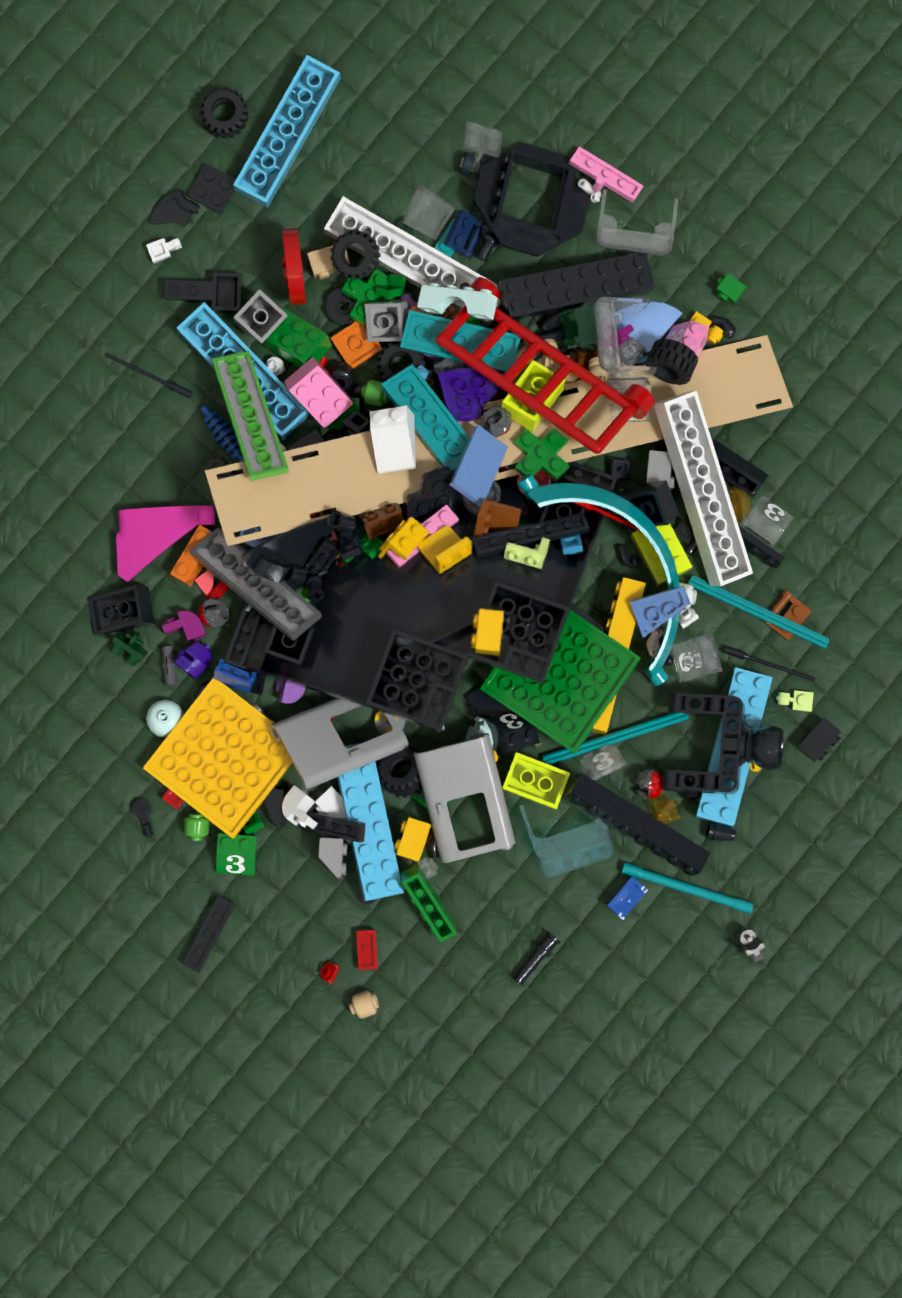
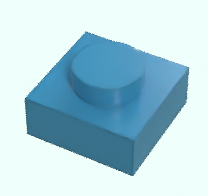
(571, 544)

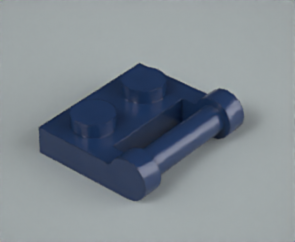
(460, 231)

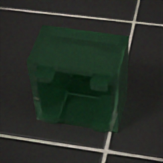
(579, 326)

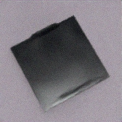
(484, 705)

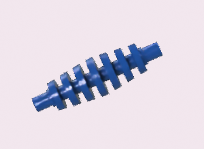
(220, 429)

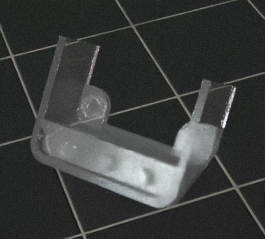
(612, 238)
(608, 316)

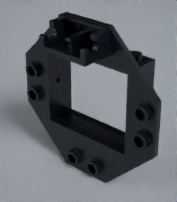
(521, 235)

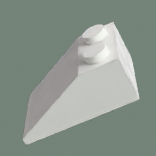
(393, 439)

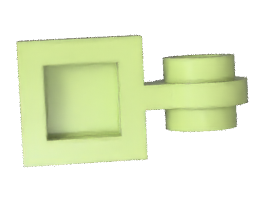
(801, 700)

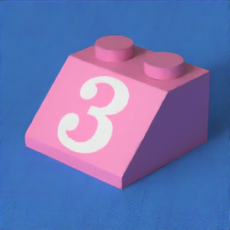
(690, 334)

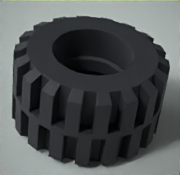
(218, 98)
(339, 250)
(392, 351)
(672, 360)
(388, 767)

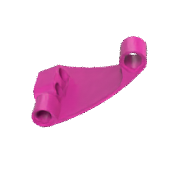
(150, 531)

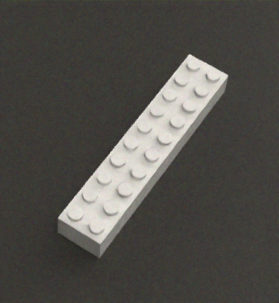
(401, 251)
(703, 488)

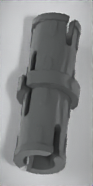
(169, 666)

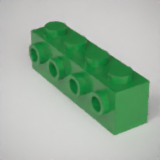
(429, 903)

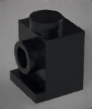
(354, 424)

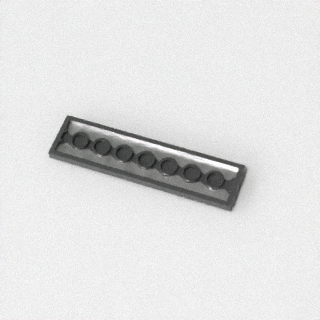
(271, 599)

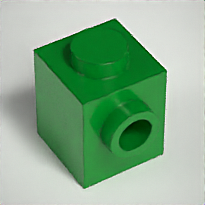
(729, 289)

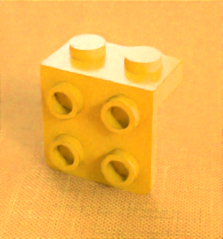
(404, 538)
(445, 549)

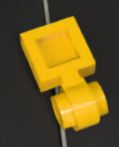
(714, 333)

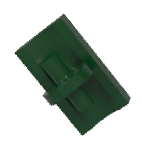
(131, 645)

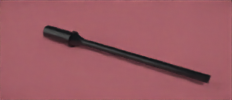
(173, 386)
(742, 655)

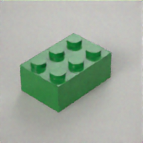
(298, 340)

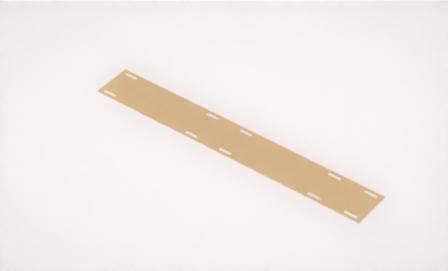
(346, 467)

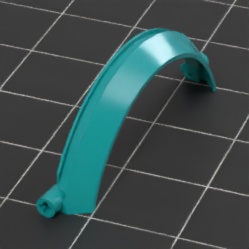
(584, 493)

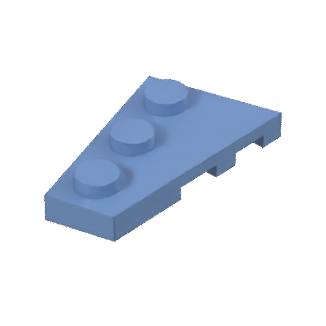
(658, 608)

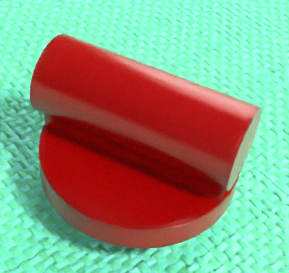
(329, 972)

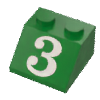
(236, 854)

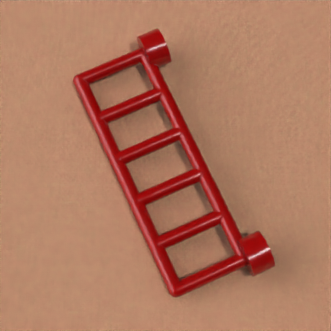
(635, 401)

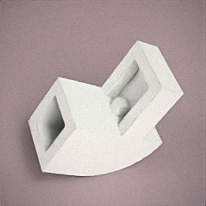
(296, 806)

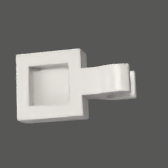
(161, 250)

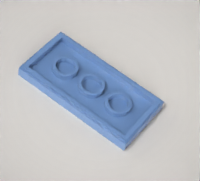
(478, 465)

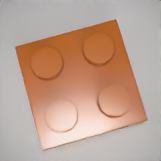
(354, 345)

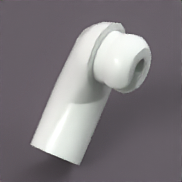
(588, 188)
(653, 642)

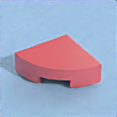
(205, 582)

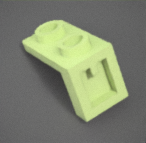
(526, 555)

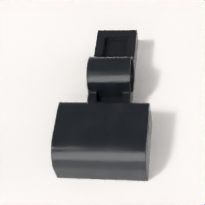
(222, 292)

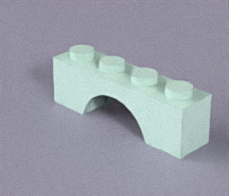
(437, 298)

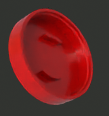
(293, 265)

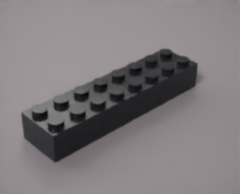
(575, 286)

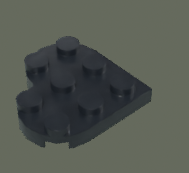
(434, 495)

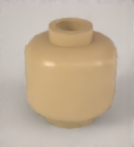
(364, 1004)

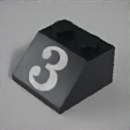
(512, 733)

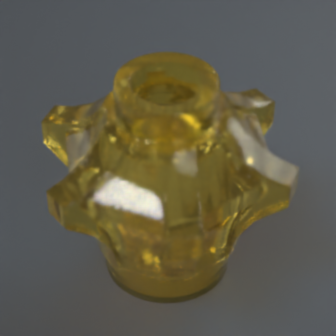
(666, 811)

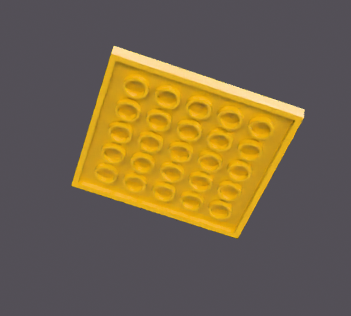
(221, 758)

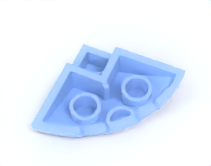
(651, 323)

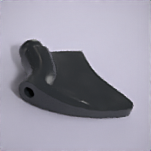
(174, 209)

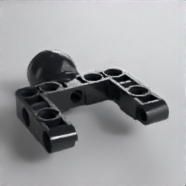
(742, 746)

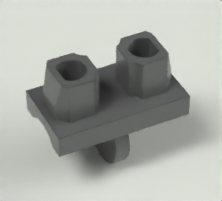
(751, 945)

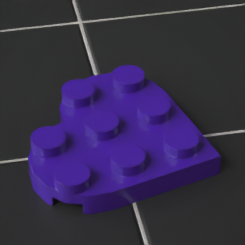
(466, 392)

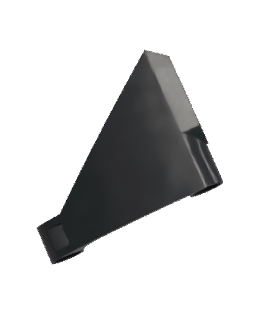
(287, 553)

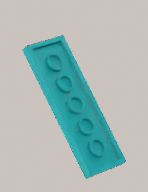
(423, 329)
(431, 417)

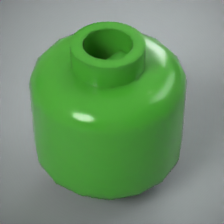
(374, 394)
(196, 826)

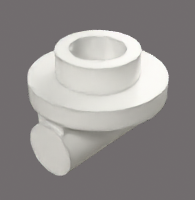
(276, 365)
(687, 617)

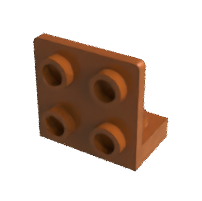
(496, 517)

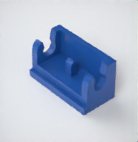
(234, 676)
(627, 898)

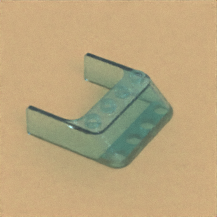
(570, 848)

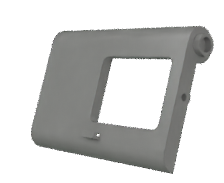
(318, 748)
(457, 773)

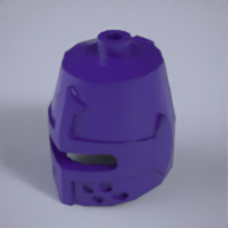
(194, 659)

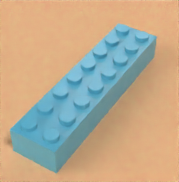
(287, 131)
(215, 339)
(753, 691)
(376, 855)

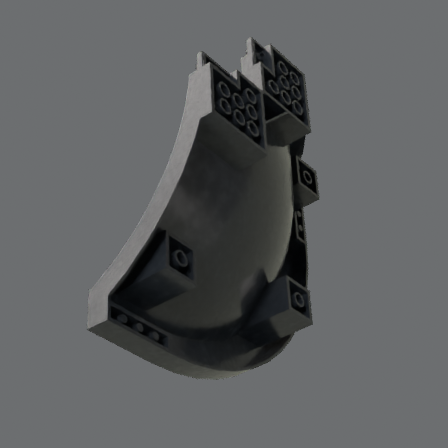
(407, 631)

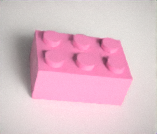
(318, 392)

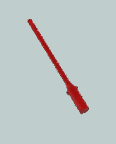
(588, 507)

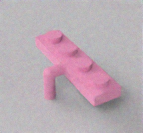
(605, 175)
(442, 518)

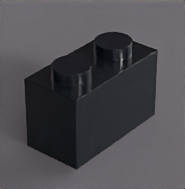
(819, 739)

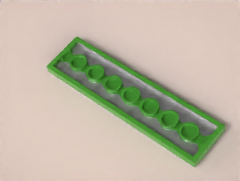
(249, 416)

